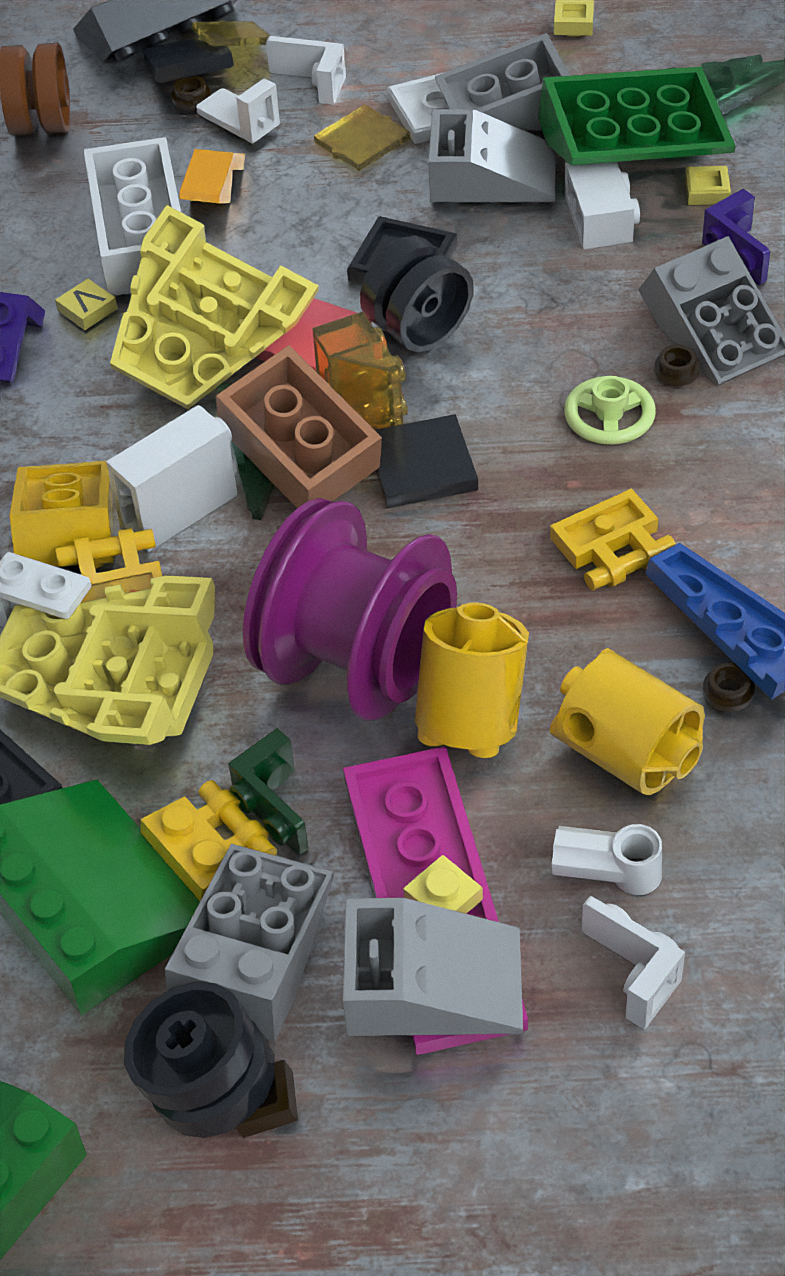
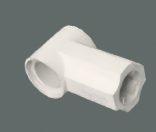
(609, 856)

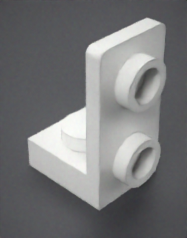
(312, 59)
(245, 115)
(39, 587)
(656, 958)

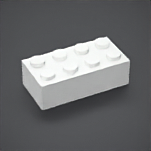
(128, 193)

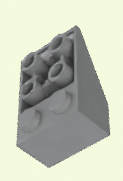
(487, 160)
(715, 310)
(254, 933)
(428, 971)

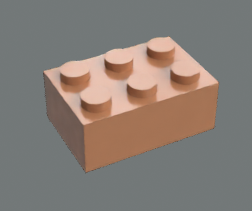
(299, 429)

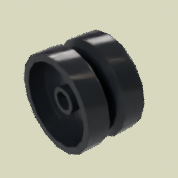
(416, 293)
(199, 1059)

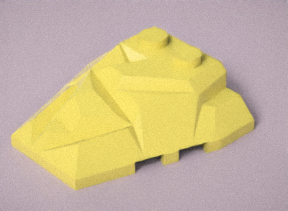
(200, 312)
(118, 664)

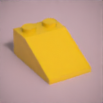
(60, 505)

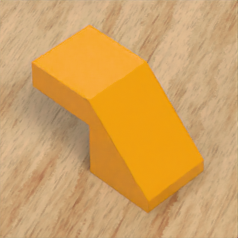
(210, 176)

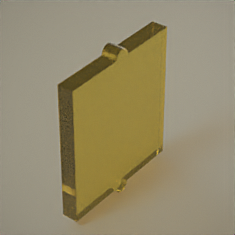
(231, 33)
(362, 137)

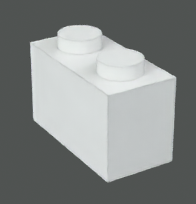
(601, 204)

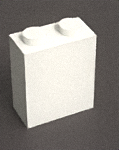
(174, 475)

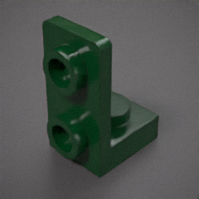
(253, 776)

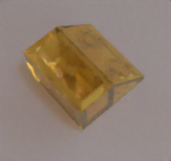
(361, 370)

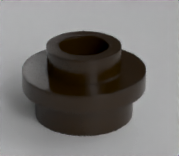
(189, 93)
(677, 365)
(729, 677)

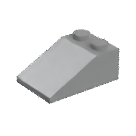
(505, 82)

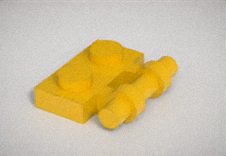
(607, 528)
(126, 543)
(189, 838)

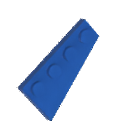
(727, 612)

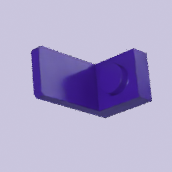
(734, 219)
(15, 315)

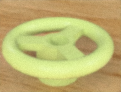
(609, 400)

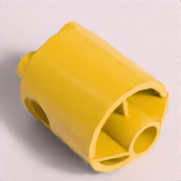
(470, 679)
(629, 722)

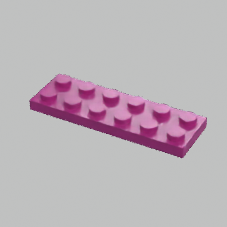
(406, 820)

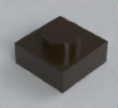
(277, 1108)

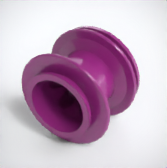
(342, 605)

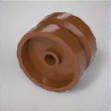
(34, 89)

